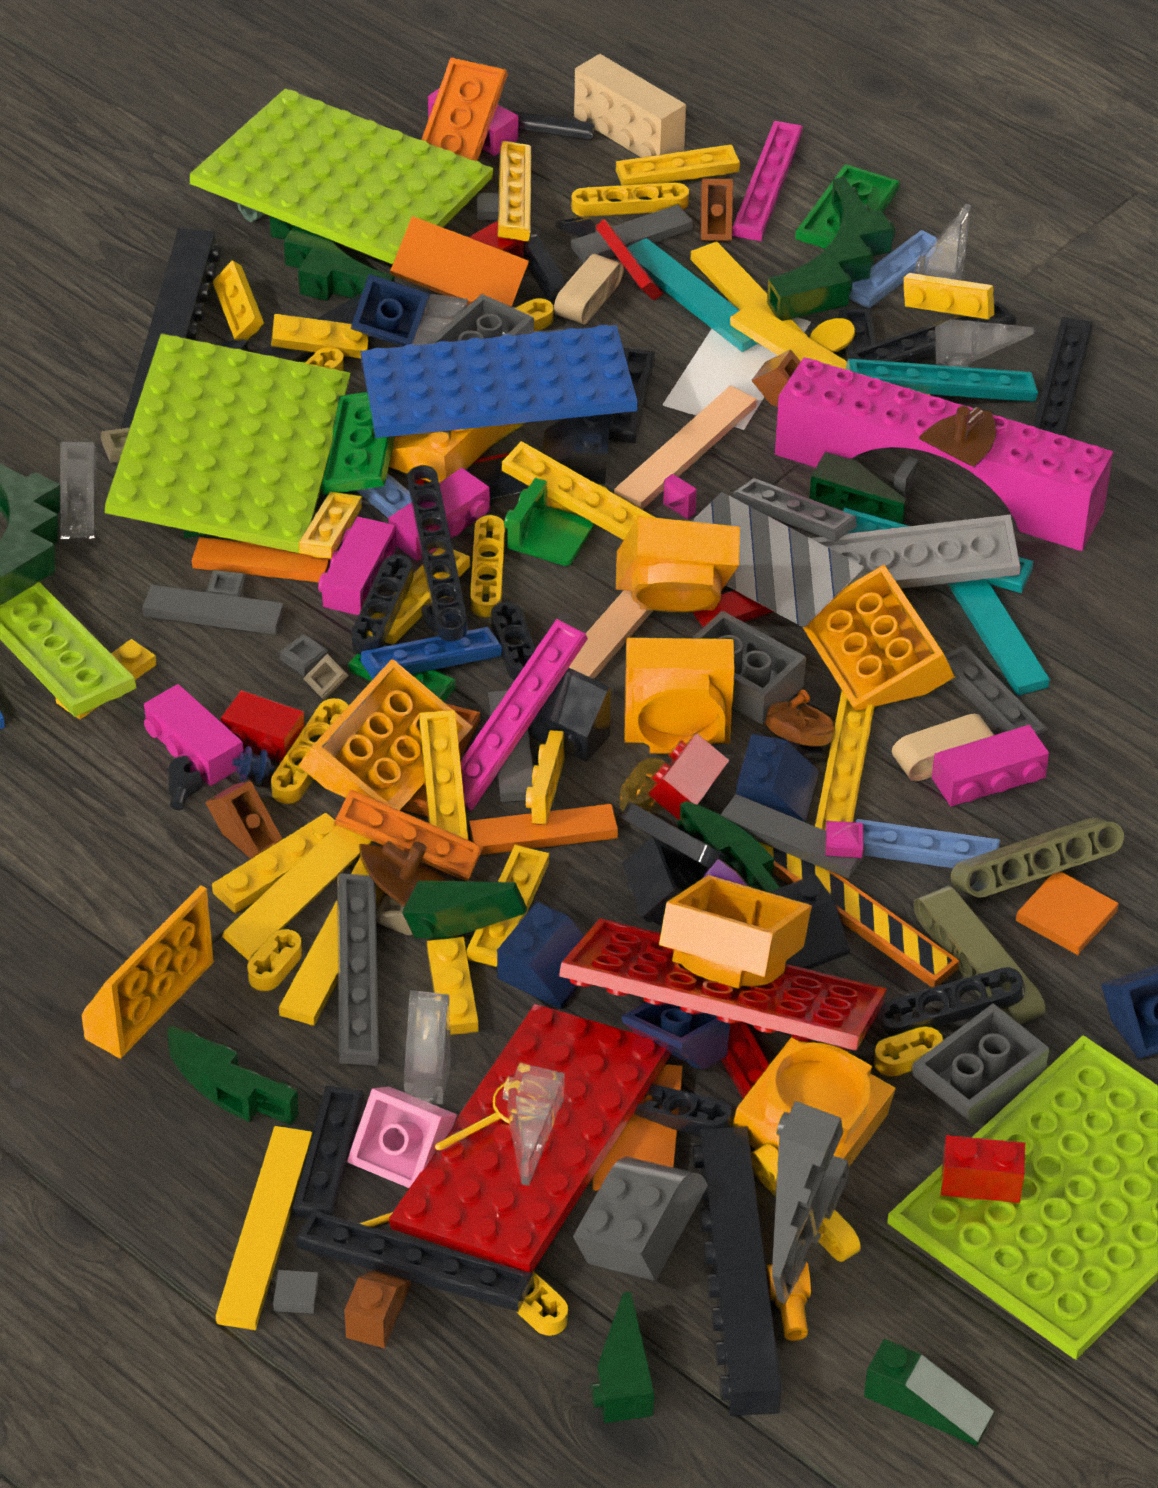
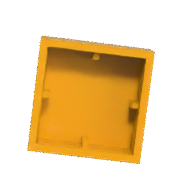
(677, 563)
(678, 691)
(733, 931)
(822, 1079)

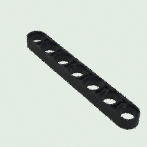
(437, 563)

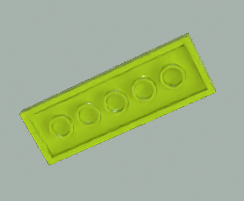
(61, 651)

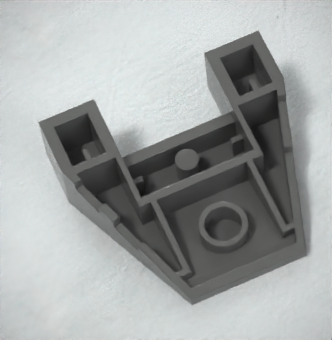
(806, 1190)

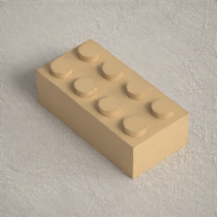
(628, 108)

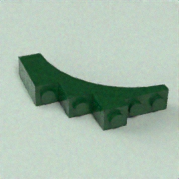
(848, 259)
(320, 264)
(32, 530)

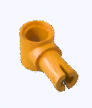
(793, 1311)

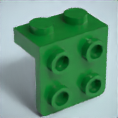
(543, 529)

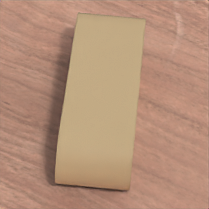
(588, 289)
(917, 750)

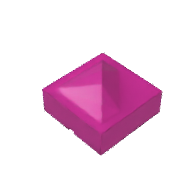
(680, 496)
(844, 839)

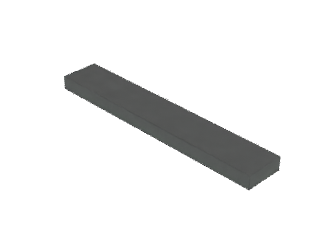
(357, 970)

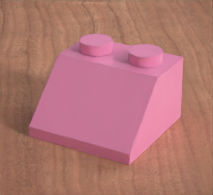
(398, 1135)

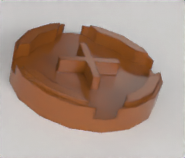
(801, 725)

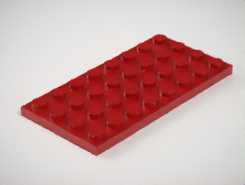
(796, 1003)
(473, 1188)

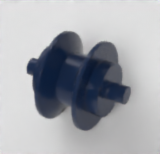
(253, 765)

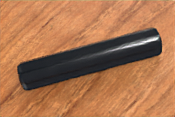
(555, 125)

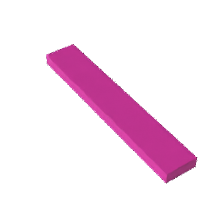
(767, 181)
(518, 709)

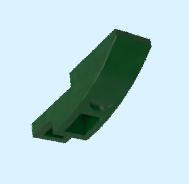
(743, 851)
(217, 1075)

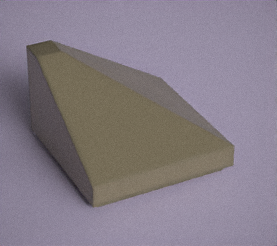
(326, 677)
(390, 915)

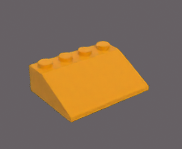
(444, 449)
(877, 643)
(378, 740)
(151, 978)

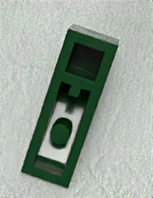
(849, 485)
(459, 907)
(623, 1374)
(925, 1393)

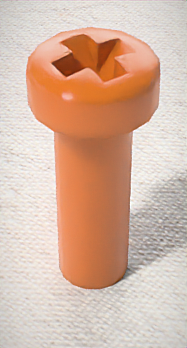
(802, 697)

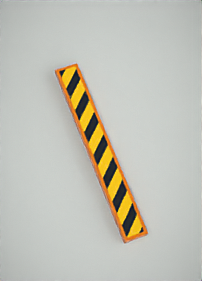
(872, 921)

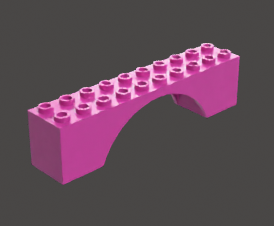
(1043, 478)

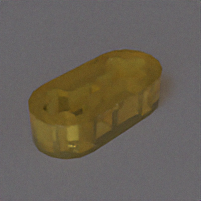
(638, 783)

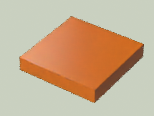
(1067, 912)

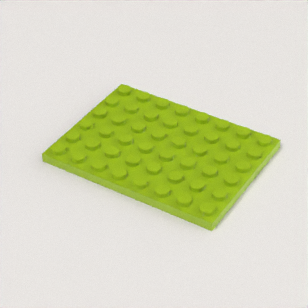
(339, 174)
(228, 443)
(1087, 1206)

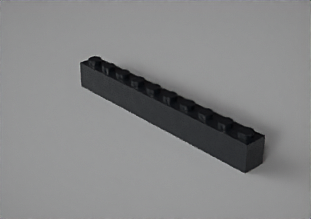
(179, 300)

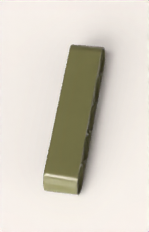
(1022, 854)
(966, 938)

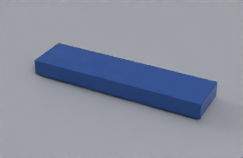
(434, 652)

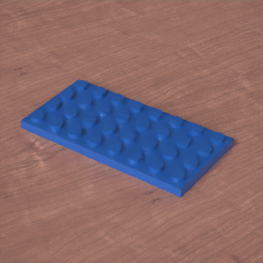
(497, 381)

